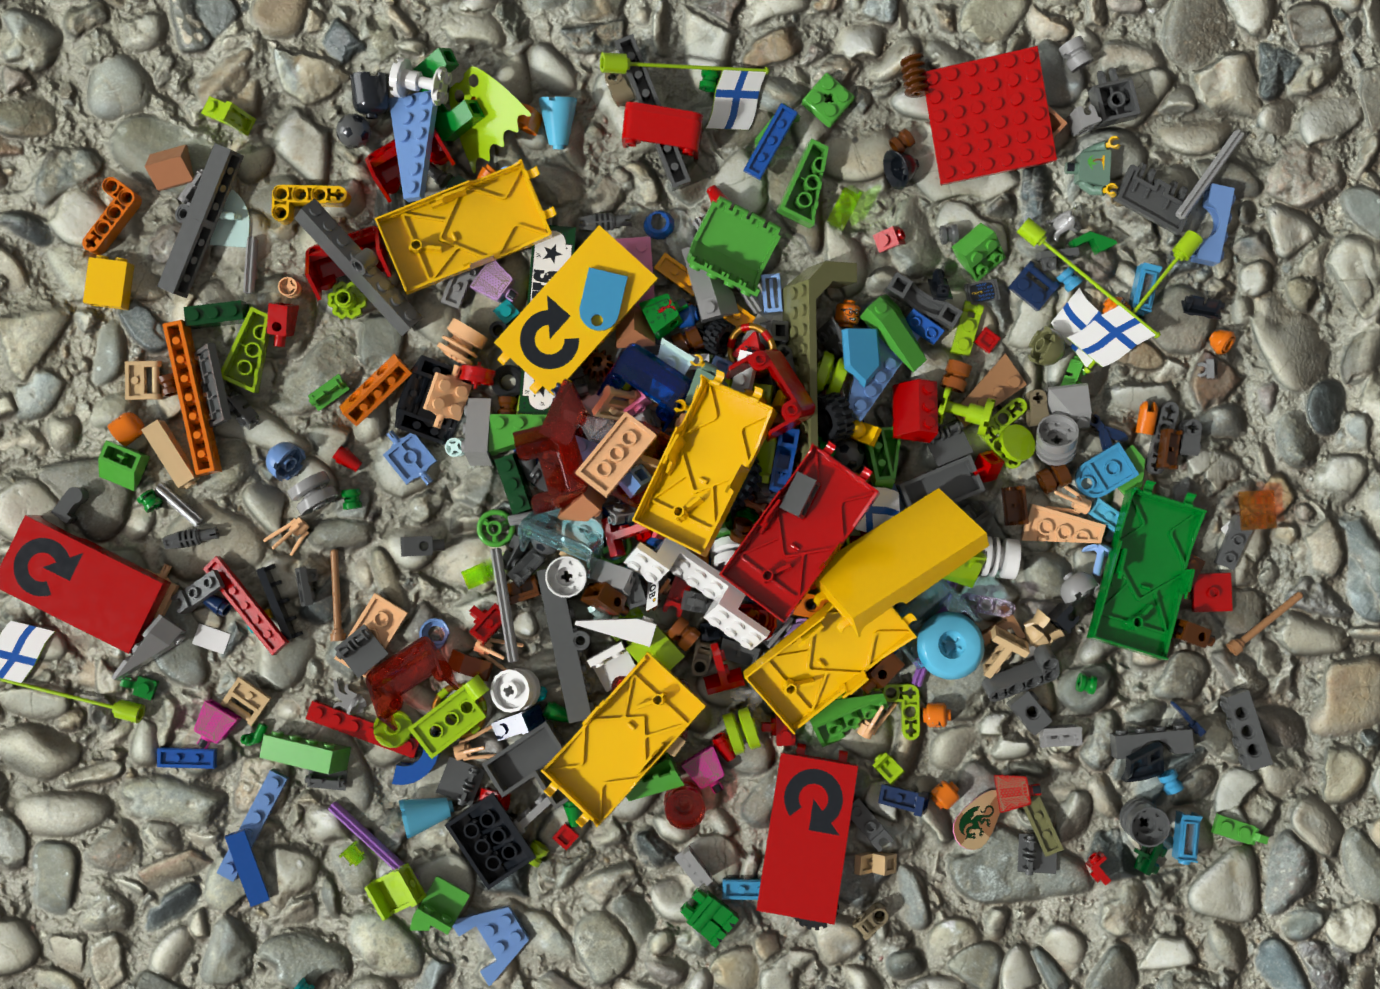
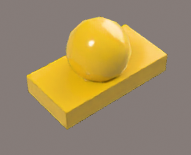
(865, 433)

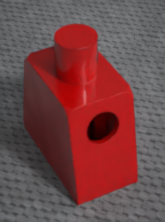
(281, 321)

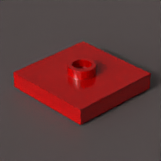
(1212, 593)

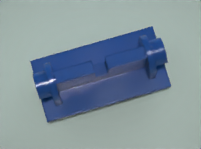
(924, 326)

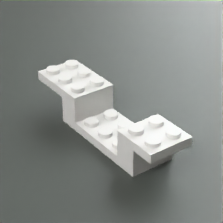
(697, 573)

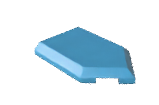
(861, 353)

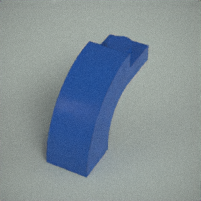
(783, 459)
(411, 772)

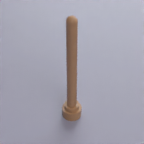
(338, 633)
(1236, 646)

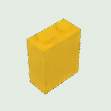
(108, 282)

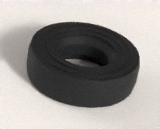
(500, 373)

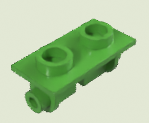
(1077, 369)
(328, 392)

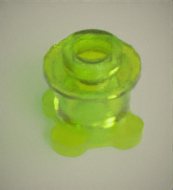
(352, 854)

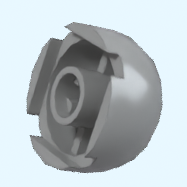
(1077, 587)

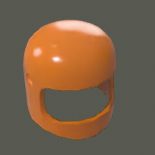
(126, 428)

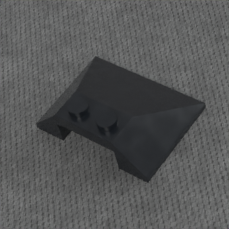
(410, 411)

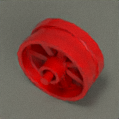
(477, 375)

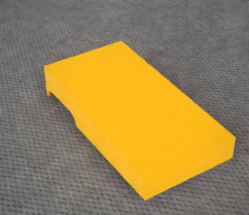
(899, 560)

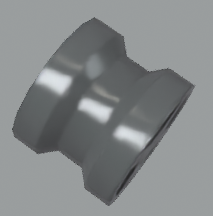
(948, 234)

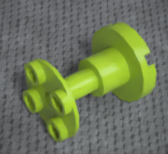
(974, 413)

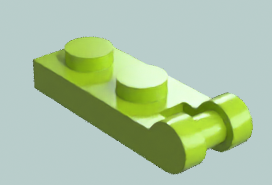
(966, 329)

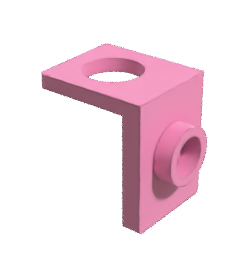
(639, 405)

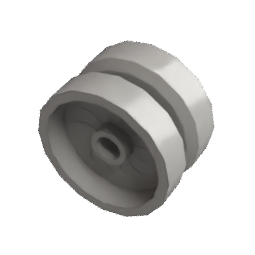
(313, 493)

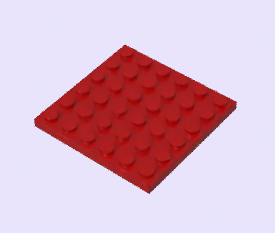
(989, 116)

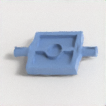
(409, 458)

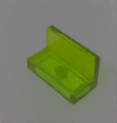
(844, 208)

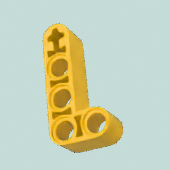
(312, 192)

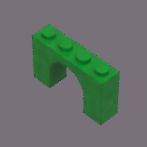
(466, 114)

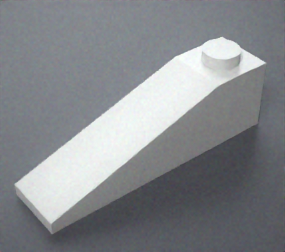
(630, 629)

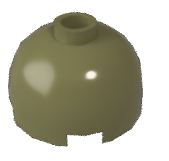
(1047, 347)

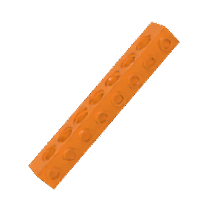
(193, 405)

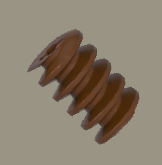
(912, 75)

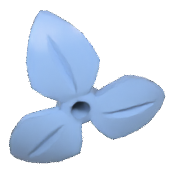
(1101, 550)

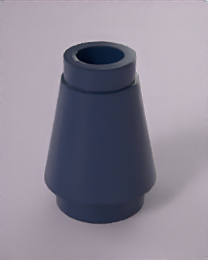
(218, 605)

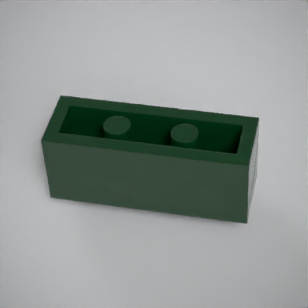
(215, 314)
(514, 483)

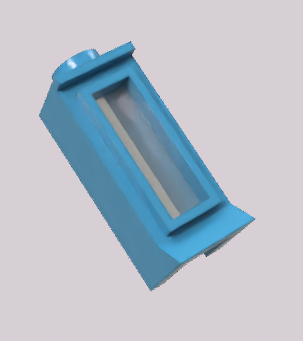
(1144, 279)
(1186, 837)

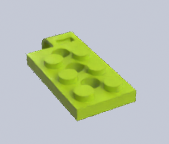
(452, 705)

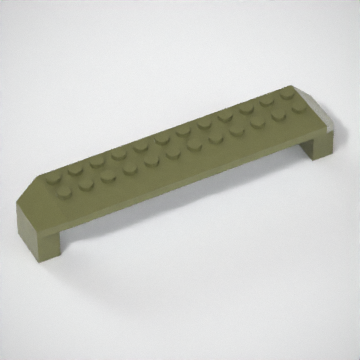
(800, 312)

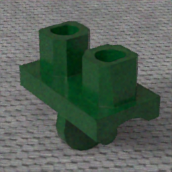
(1147, 858)

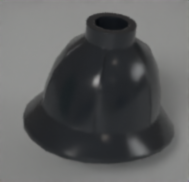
(899, 168)

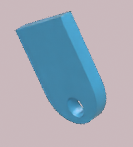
(602, 297)
(1106, 471)

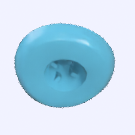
(950, 645)

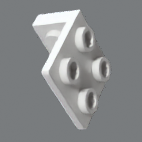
(611, 663)

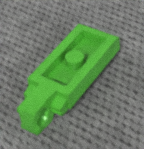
(1237, 830)

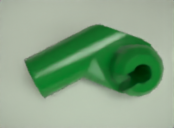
(254, 737)

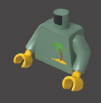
(1093, 168)
(707, 370)

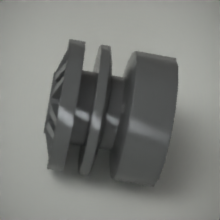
(1152, 829)

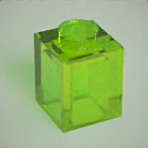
(477, 575)

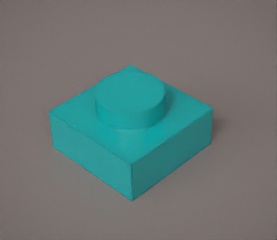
(506, 312)

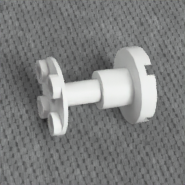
(403, 79)

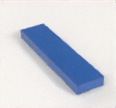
(770, 141)
(247, 867)

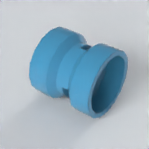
(1069, 279)
(1170, 781)

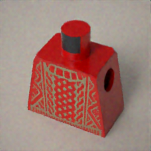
(1014, 792)

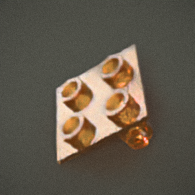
(1257, 510)

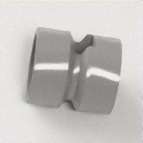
(1076, 54)

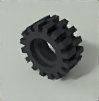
(718, 337)

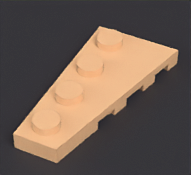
(1060, 527)

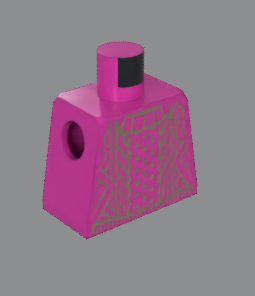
(214, 723)
(705, 769)

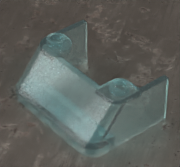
(562, 536)
(927, 605)

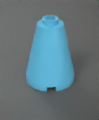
(558, 119)
(424, 813)

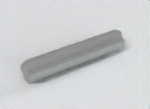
(250, 265)
(178, 504)

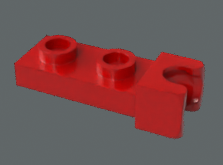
(676, 594)

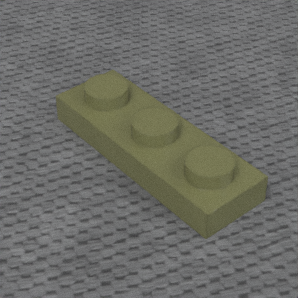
(1042, 827)

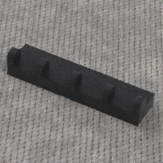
(277, 602)

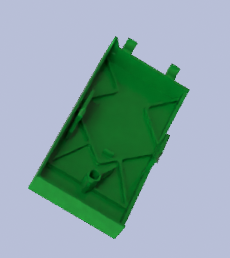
(1146, 572)

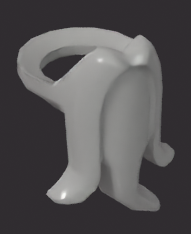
(1061, 224)
(352, 702)

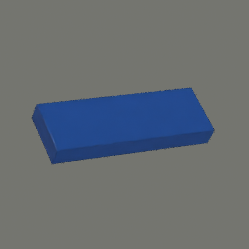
(186, 757)

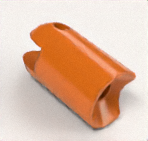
(1147, 420)

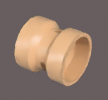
(287, 284)

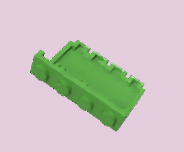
(733, 246)

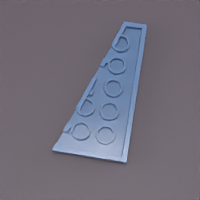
(413, 133)
(863, 398)

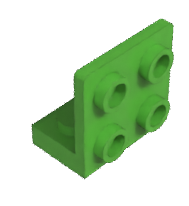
(442, 905)

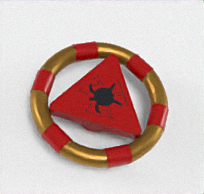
(751, 344)

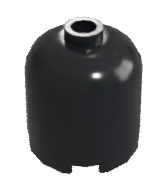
(370, 93)

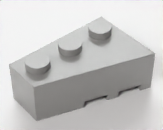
(477, 431)

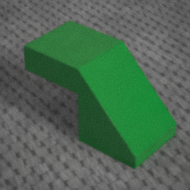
(1096, 241)

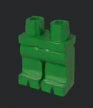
(709, 916)

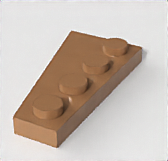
(997, 384)

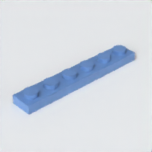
(256, 817)

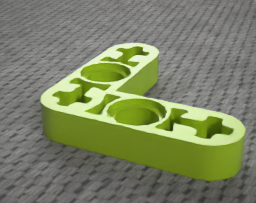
(997, 427)
(906, 701)

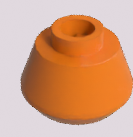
(1222, 341)

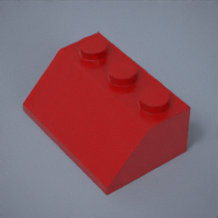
(915, 410)

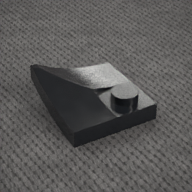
(1144, 763)

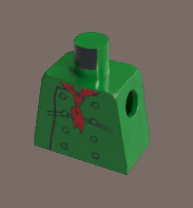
(663, 313)

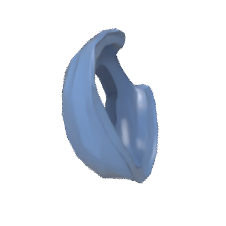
(435, 622)

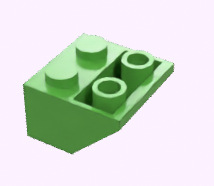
(979, 251)
(122, 464)

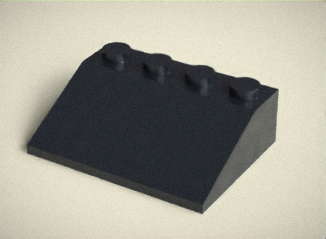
(490, 840)

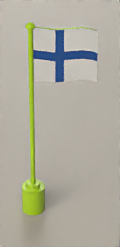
(734, 96)
(1080, 312)
(1112, 332)
(881, 510)
(19, 653)

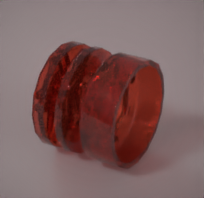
(690, 813)

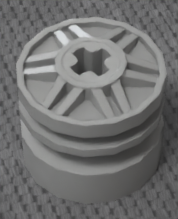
(1057, 439)

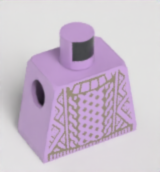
(495, 283)

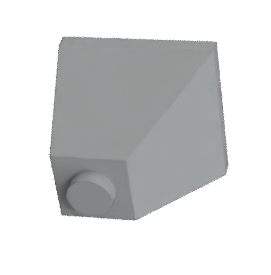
(1071, 401)

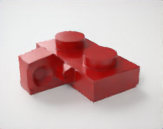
(485, 622)
(783, 735)

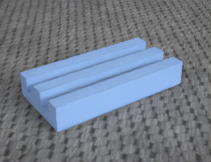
(779, 293)

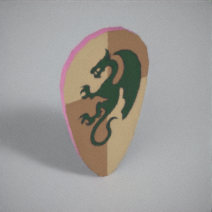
(977, 821)

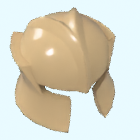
(1040, 630)

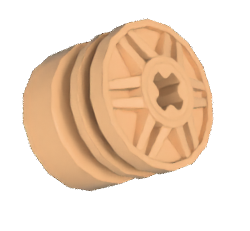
(462, 342)

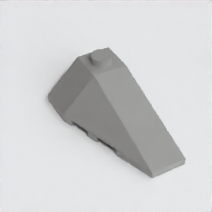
(711, 296)
(158, 639)

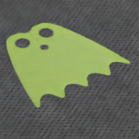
(500, 113)

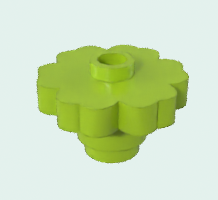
(351, 308)

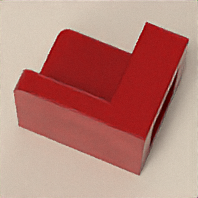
(988, 466)

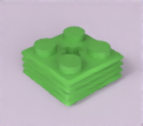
(828, 112)

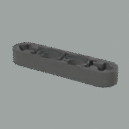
(1156, 437)

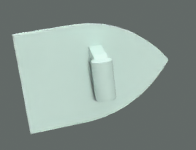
(233, 223)

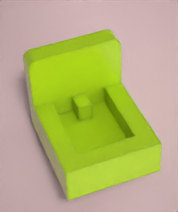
(887, 767)

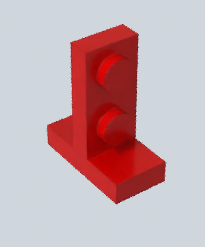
(615, 534)
(725, 678)

